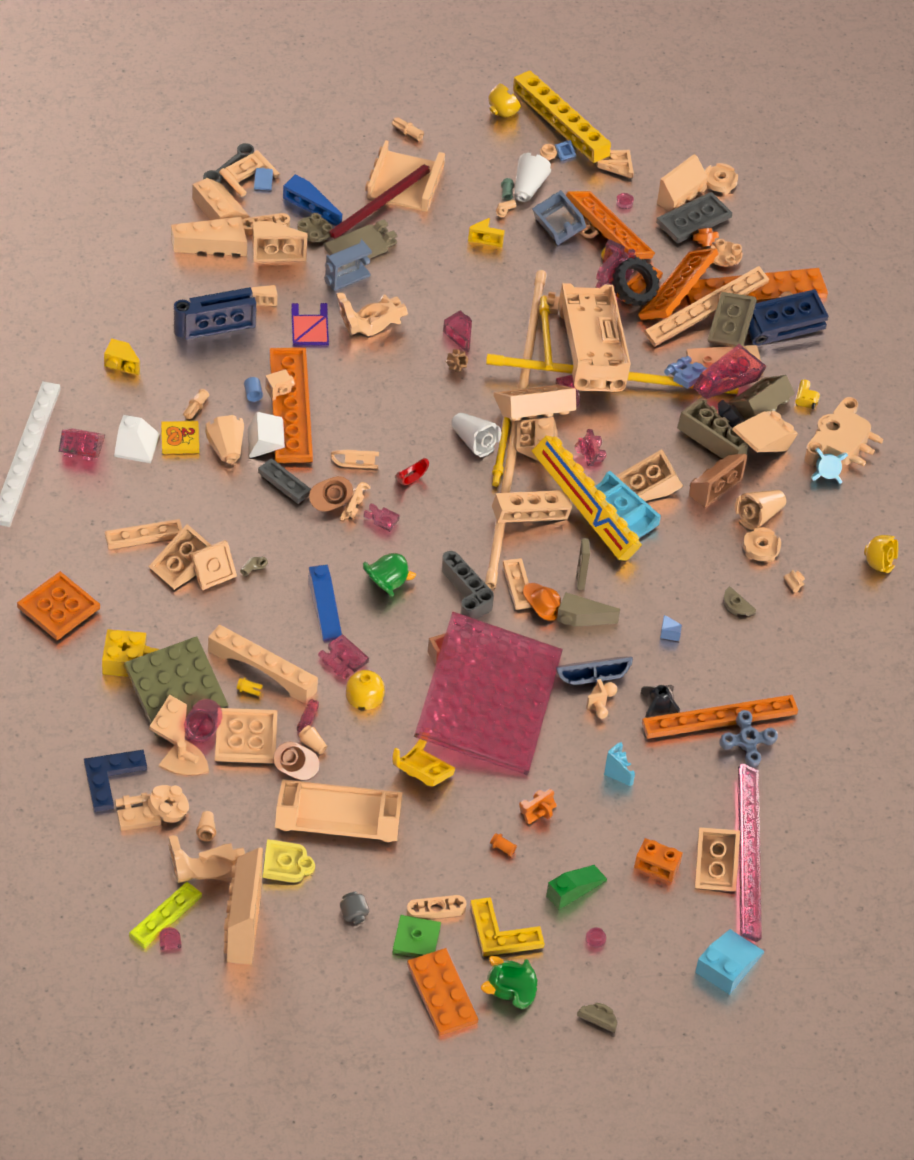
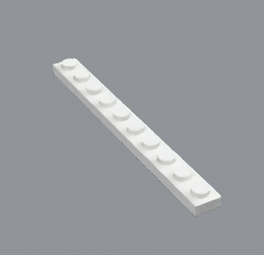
(27, 451)

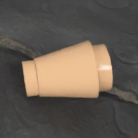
(312, 739)
(206, 828)

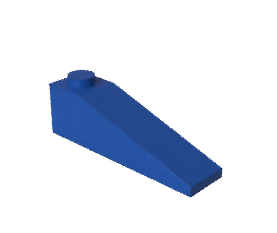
(308, 197)
(324, 601)

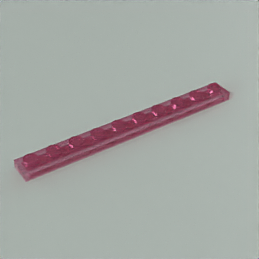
(749, 853)

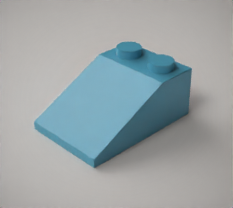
(728, 961)

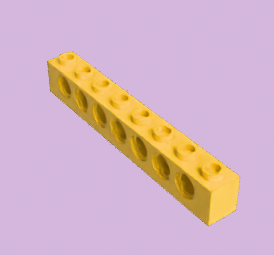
(562, 116)

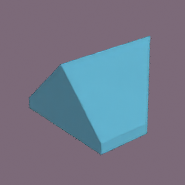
(617, 765)

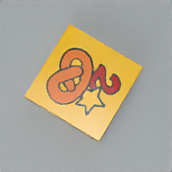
(180, 437)

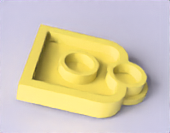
(286, 861)

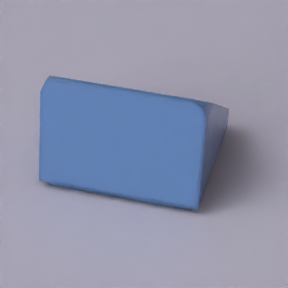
(565, 150)
(263, 179)

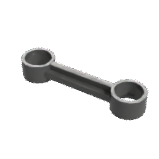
(245, 147)

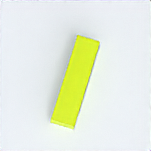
(165, 914)

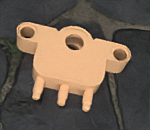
(843, 434)

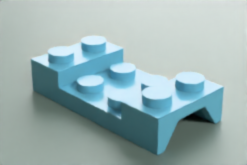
(629, 506)

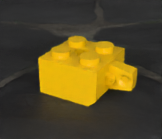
(122, 647)

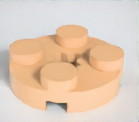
(721, 185)
(761, 553)
(170, 794)

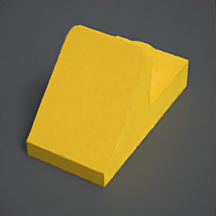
(484, 234)

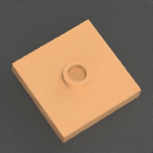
(213, 564)

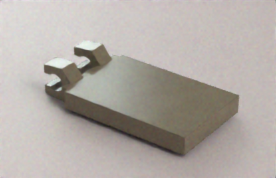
(369, 234)

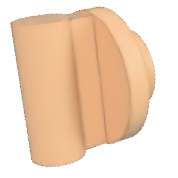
(794, 580)

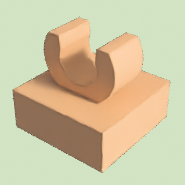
(552, 301)

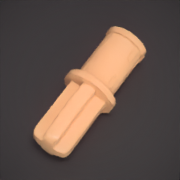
(408, 128)
(196, 404)

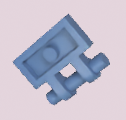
(688, 375)

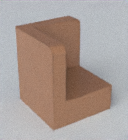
(434, 647)

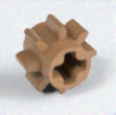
(457, 360)

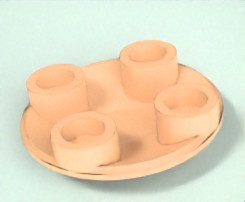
(729, 253)

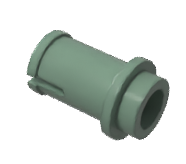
(507, 189)

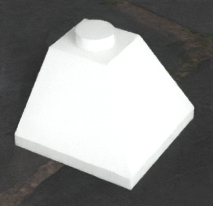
(136, 440)

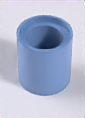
(253, 389)

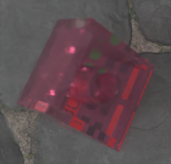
(81, 443)

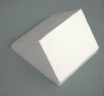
(265, 434)

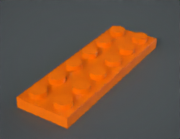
(608, 223)
(678, 284)

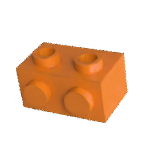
(658, 859)

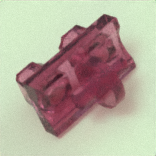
(589, 448)

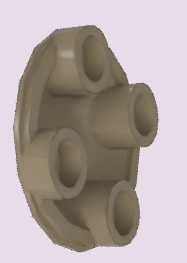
(315, 227)

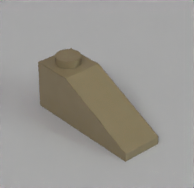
(586, 612)

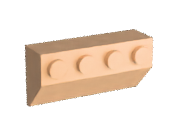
(536, 401)

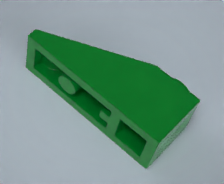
(573, 885)

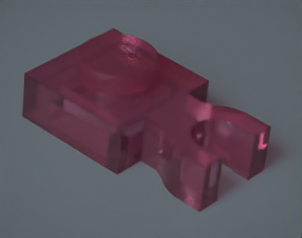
(383, 518)

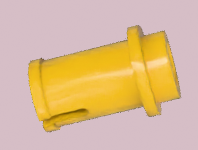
(247, 686)

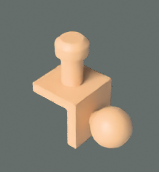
(598, 698)

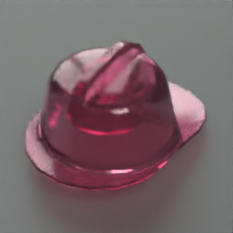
(203, 720)

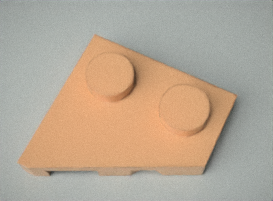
(618, 162)
(170, 720)

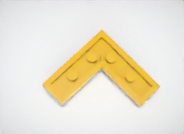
(496, 942)

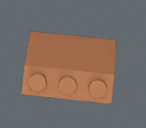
(718, 479)

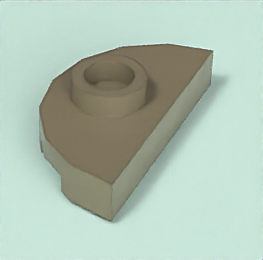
(737, 604)
(600, 1015)

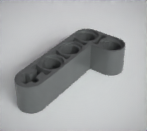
(477, 594)

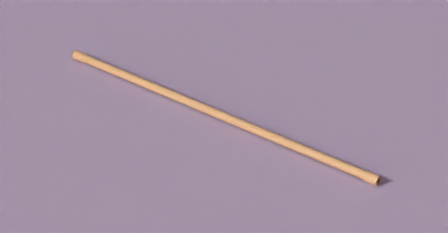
(492, 574)

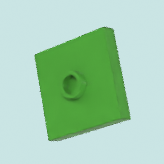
(416, 936)

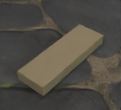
(583, 561)

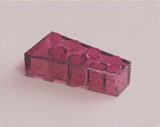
(729, 372)

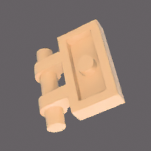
(136, 817)

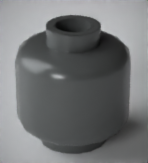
(354, 907)

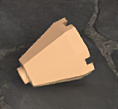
(226, 437)

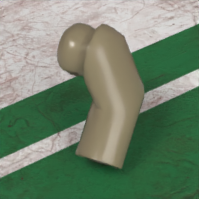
(253, 563)

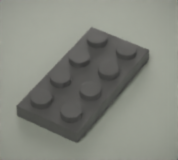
(695, 215)

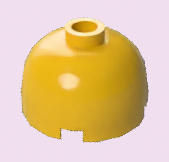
(502, 102)
(881, 552)
(365, 689)

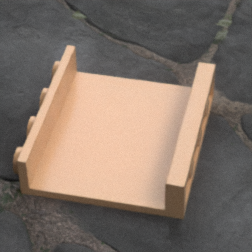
(393, 167)

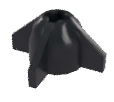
(730, 413)
(660, 699)

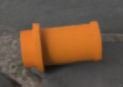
(503, 844)

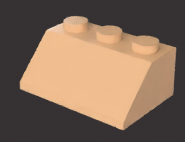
(682, 184)
(216, 200)

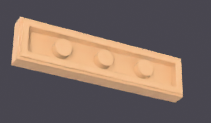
(142, 534)

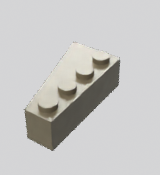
(710, 429)

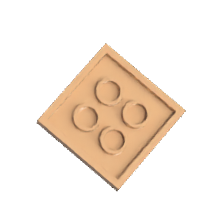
(246, 736)

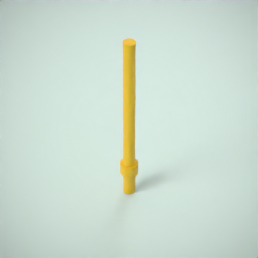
(544, 311)
(498, 468)

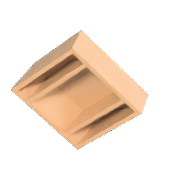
(243, 907)

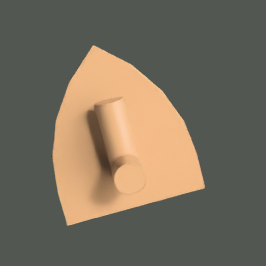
(185, 760)

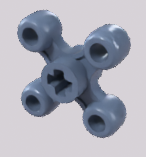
(745, 744)

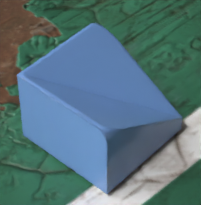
(670, 629)

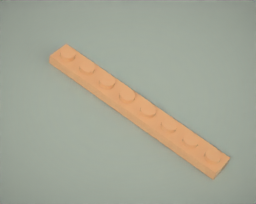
(704, 307)

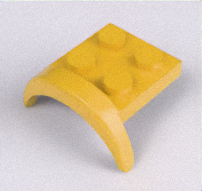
(423, 765)

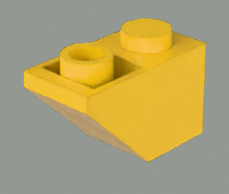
(122, 357)

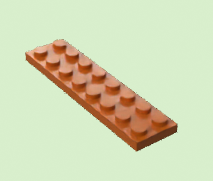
(779, 282)
(293, 406)

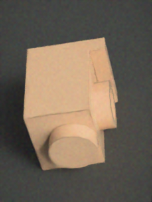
(278, 383)

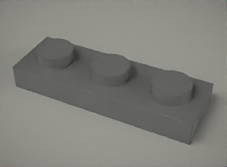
(284, 480)

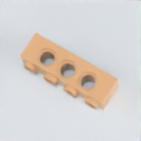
(531, 506)

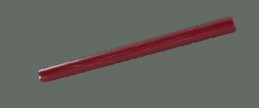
(378, 202)

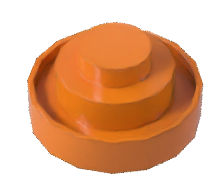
(706, 236)

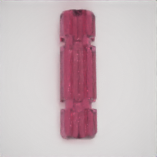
(308, 714)

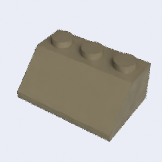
(763, 396)

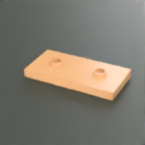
(708, 356)

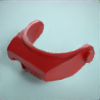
(418, 469)

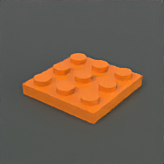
(58, 605)

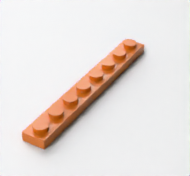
(718, 716)

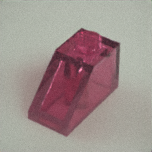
(458, 329)

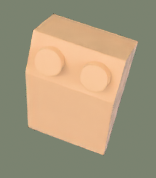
(278, 243)
(766, 432)
(652, 477)
(175, 561)
(717, 859)

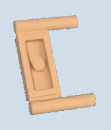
(244, 169)

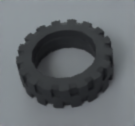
(623, 289)

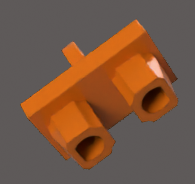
(539, 806)

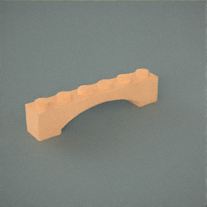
(295, 680)

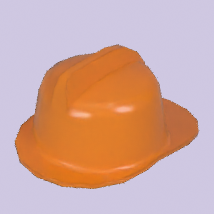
(543, 600)

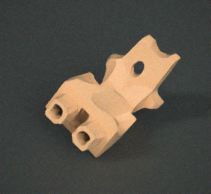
(372, 317)
(211, 864)

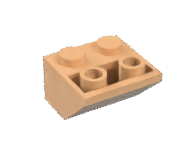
(532, 432)

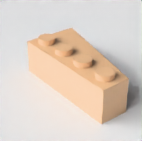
(210, 236)

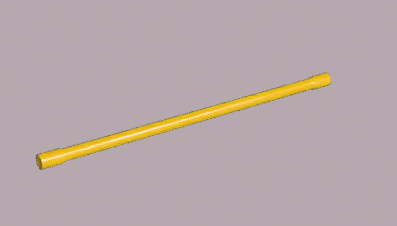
(500, 360)

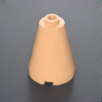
(759, 507)

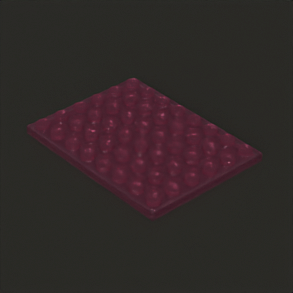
(489, 693)

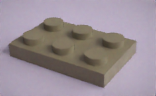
(732, 319)

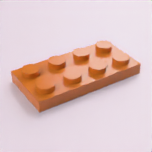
(442, 992)

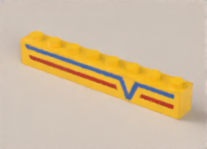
(586, 497)

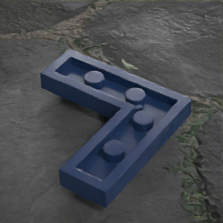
(101, 767)

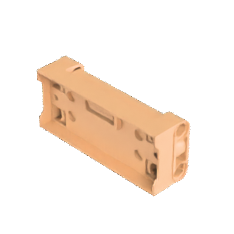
(595, 338)

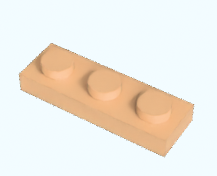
(516, 580)

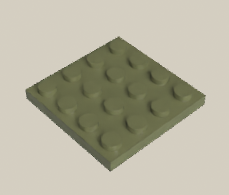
(174, 671)

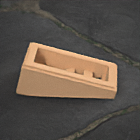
(265, 295)

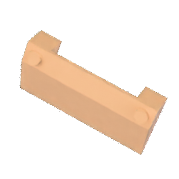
(338, 810)

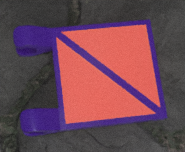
(310, 328)

